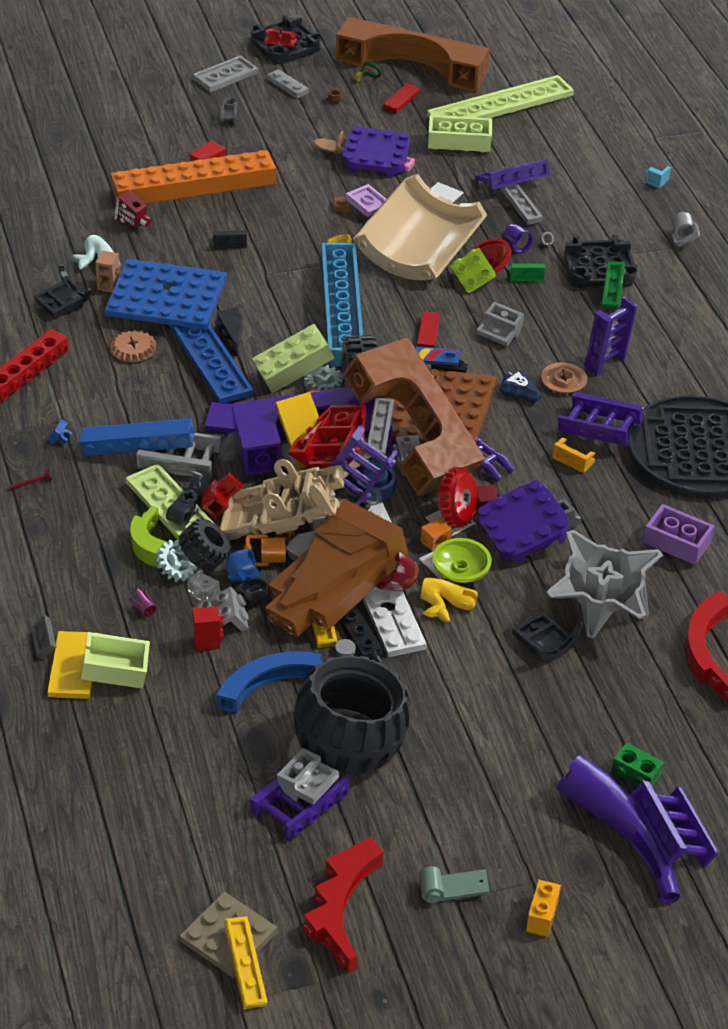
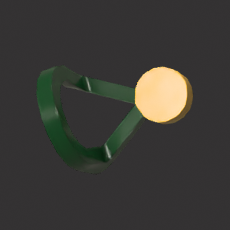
(358, 76)

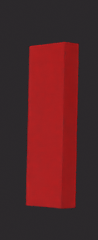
(401, 98)
(428, 329)

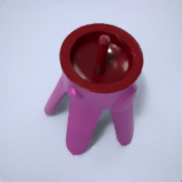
(147, 608)

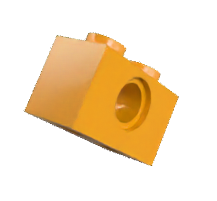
(543, 908)

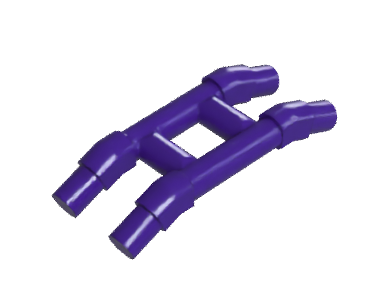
(493, 455)

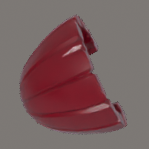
(403, 576)

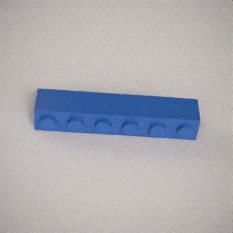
(137, 436)

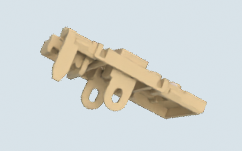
(254, 509)

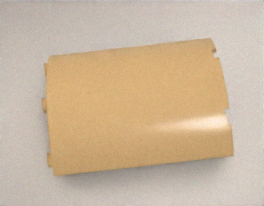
(417, 231)

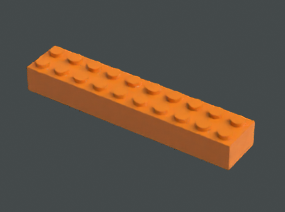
(197, 177)

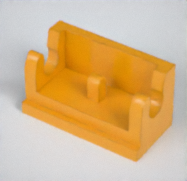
(572, 457)

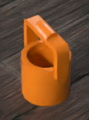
(272, 549)

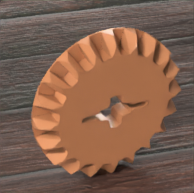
(123, 350)
(574, 376)

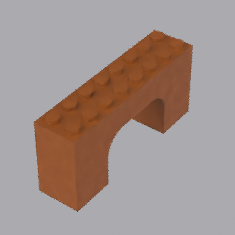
(401, 374)

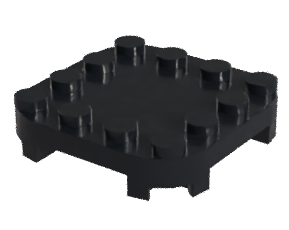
(306, 42)
(589, 260)

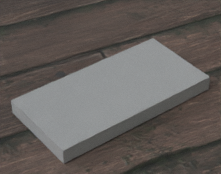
(225, 73)

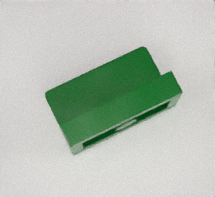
(527, 272)

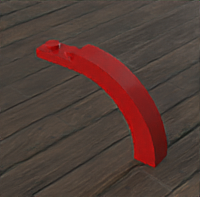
(699, 659)

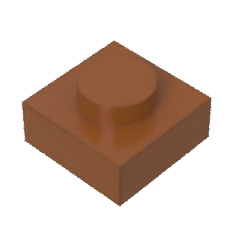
(341, 204)

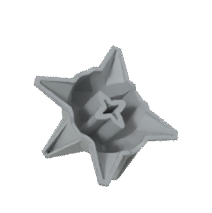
(604, 581)

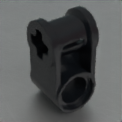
(183, 508)

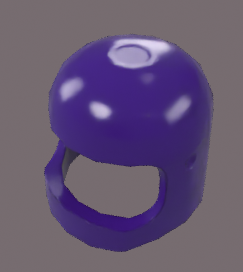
(513, 234)

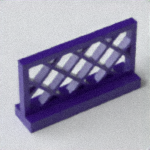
(515, 174)

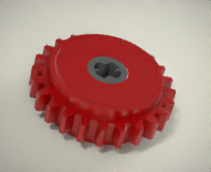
(458, 497)

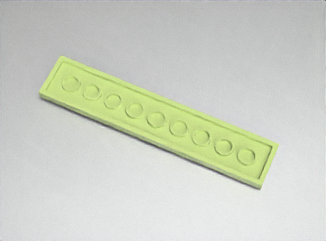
(508, 99)

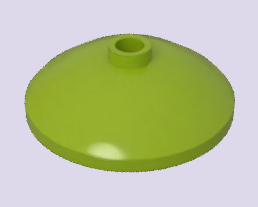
(461, 560)

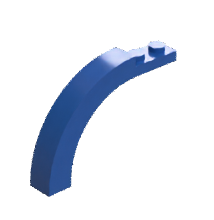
(262, 672)

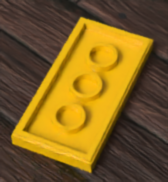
(296, 416)
(67, 667)

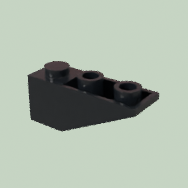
(230, 326)

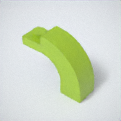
(142, 542)

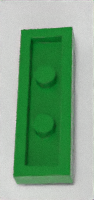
(613, 285)

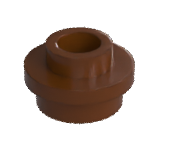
(334, 96)

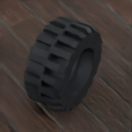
(354, 345)

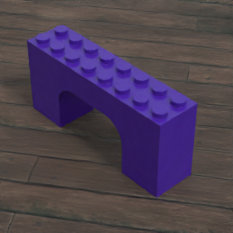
(261, 432)

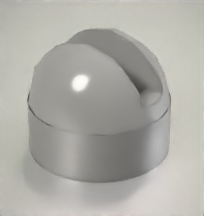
(548, 237)

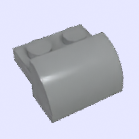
(501, 324)
(306, 777)

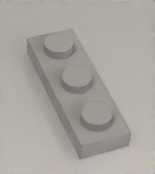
(287, 83)

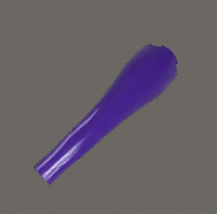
(605, 799)

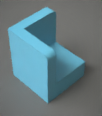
(656, 177)

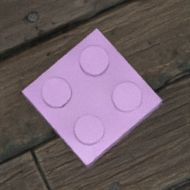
(366, 199)

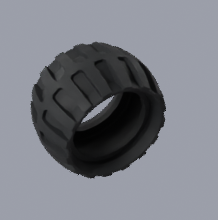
(357, 686)

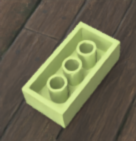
(460, 133)
(293, 358)

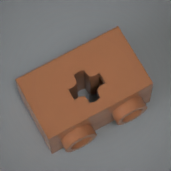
(107, 270)

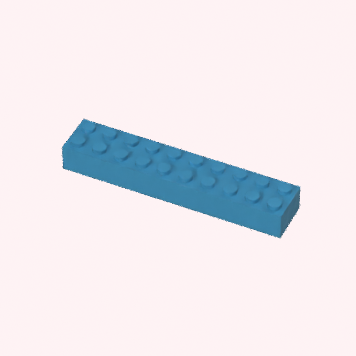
(340, 296)

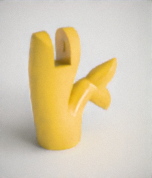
(458, 596)

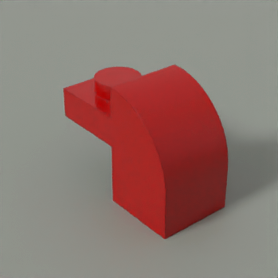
(218, 493)

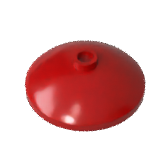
(496, 252)

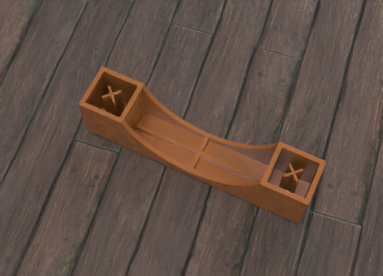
(459, 62)

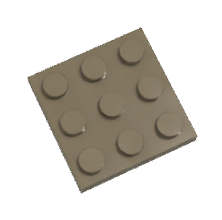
(208, 932)

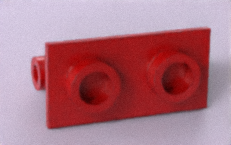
(287, 39)

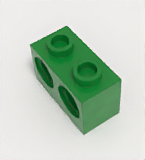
(636, 765)

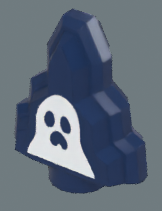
(519, 386)

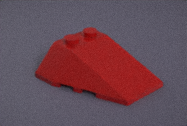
(328, 436)

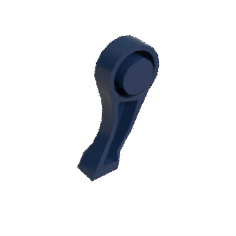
(383, 487)

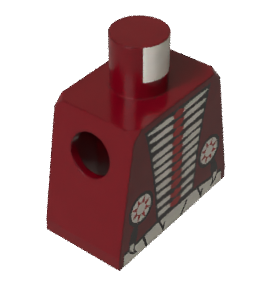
(131, 210)

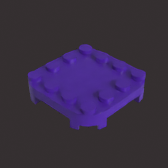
(376, 150)
(523, 521)

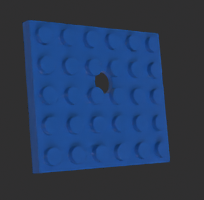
(187, 304)

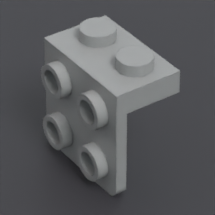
(230, 606)

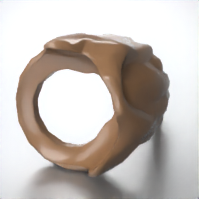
(332, 146)

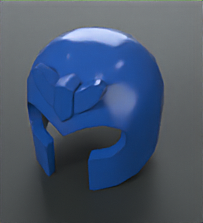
(241, 566)

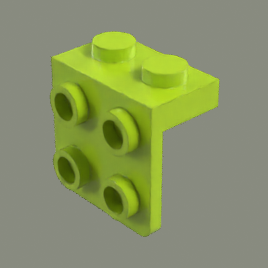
(473, 270)

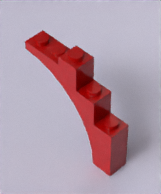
(331, 897)

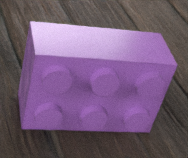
(678, 534)

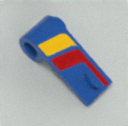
(439, 355)

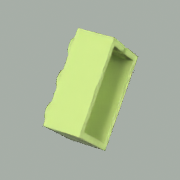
(115, 660)

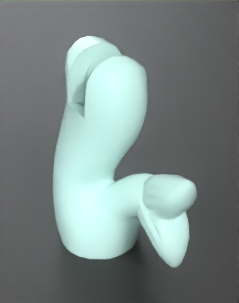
(93, 245)

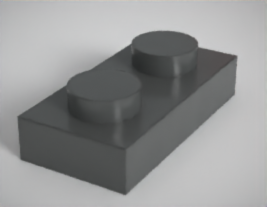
(43, 637)

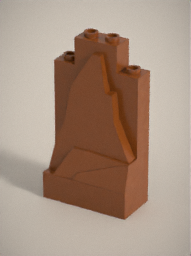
(337, 571)

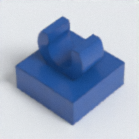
(59, 433)

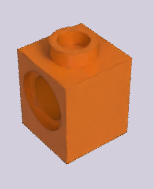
(435, 534)

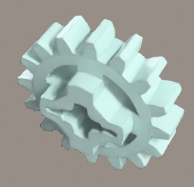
(323, 379)
(174, 561)

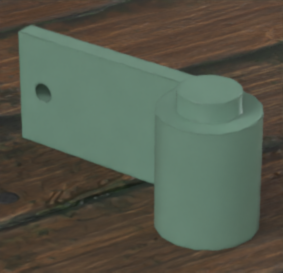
(451, 886)

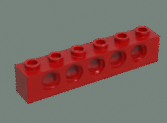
(31, 362)

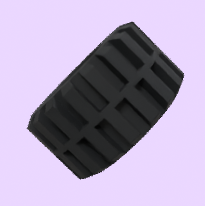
(204, 544)

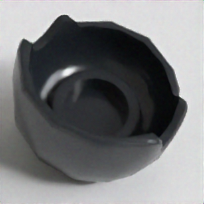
(199, 484)
(254, 590)

